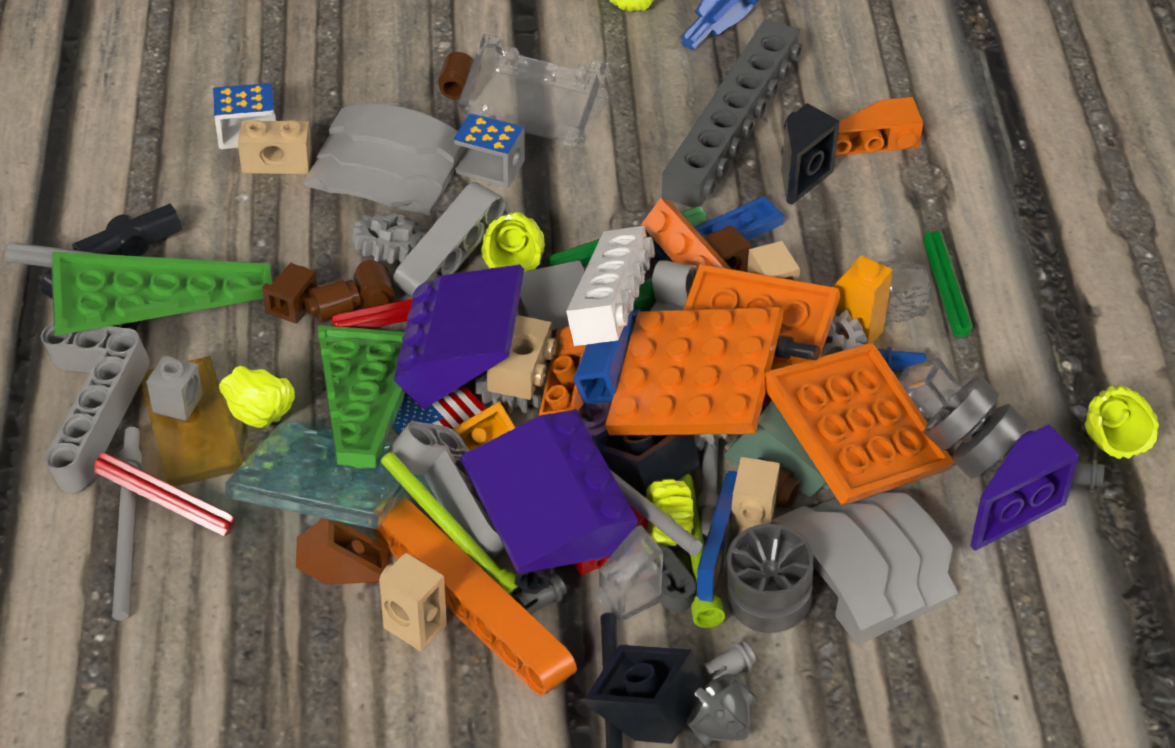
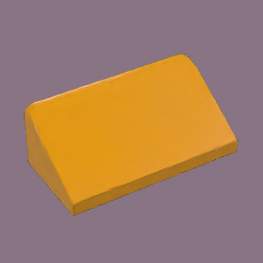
(485, 426)

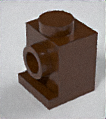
(288, 292)

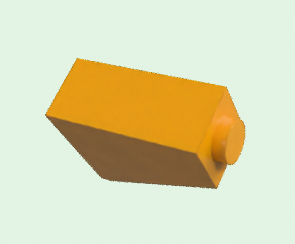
(865, 295)

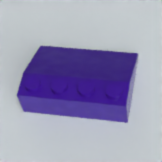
(457, 330)
(550, 493)

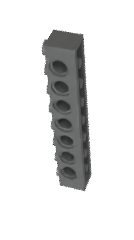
(731, 114)

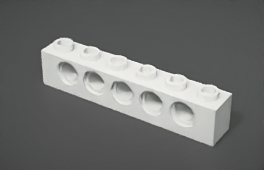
(610, 286)

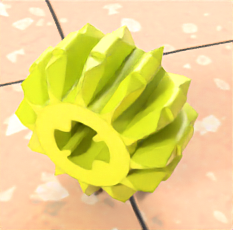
(675, 501)

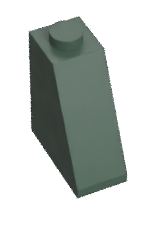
(778, 444)

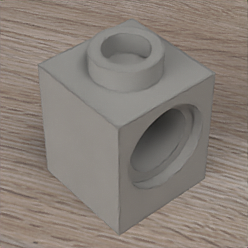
(174, 388)

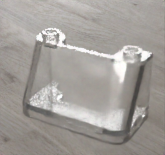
(535, 93)

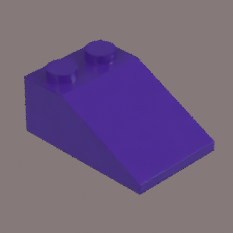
(1026, 486)

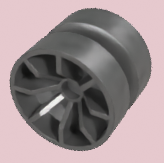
(983, 435)
(770, 578)

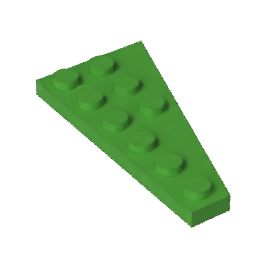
(121, 289)
(360, 390)

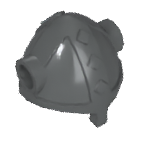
(722, 711)

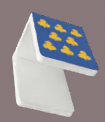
(239, 104)

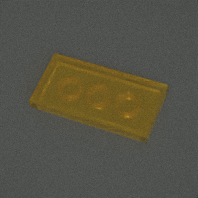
(203, 443)

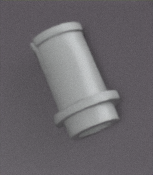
(736, 659)

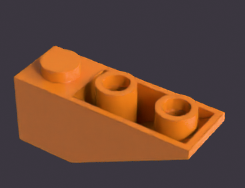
(881, 127)
(560, 389)

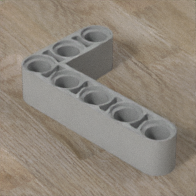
(116, 369)

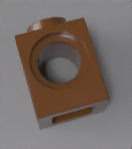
(731, 247)

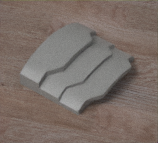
(387, 157)
(878, 558)

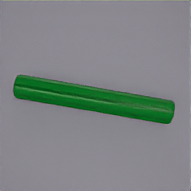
(948, 284)

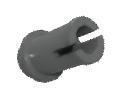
(1089, 474)
(534, 602)

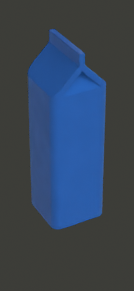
(601, 366)

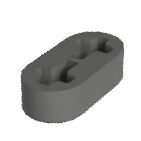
(680, 578)

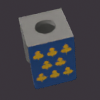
(493, 150)

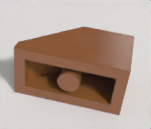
(340, 554)

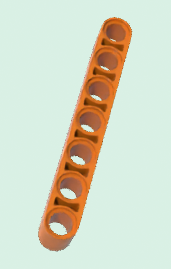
(479, 600)

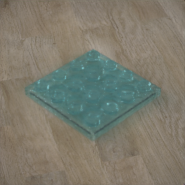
(300, 474)

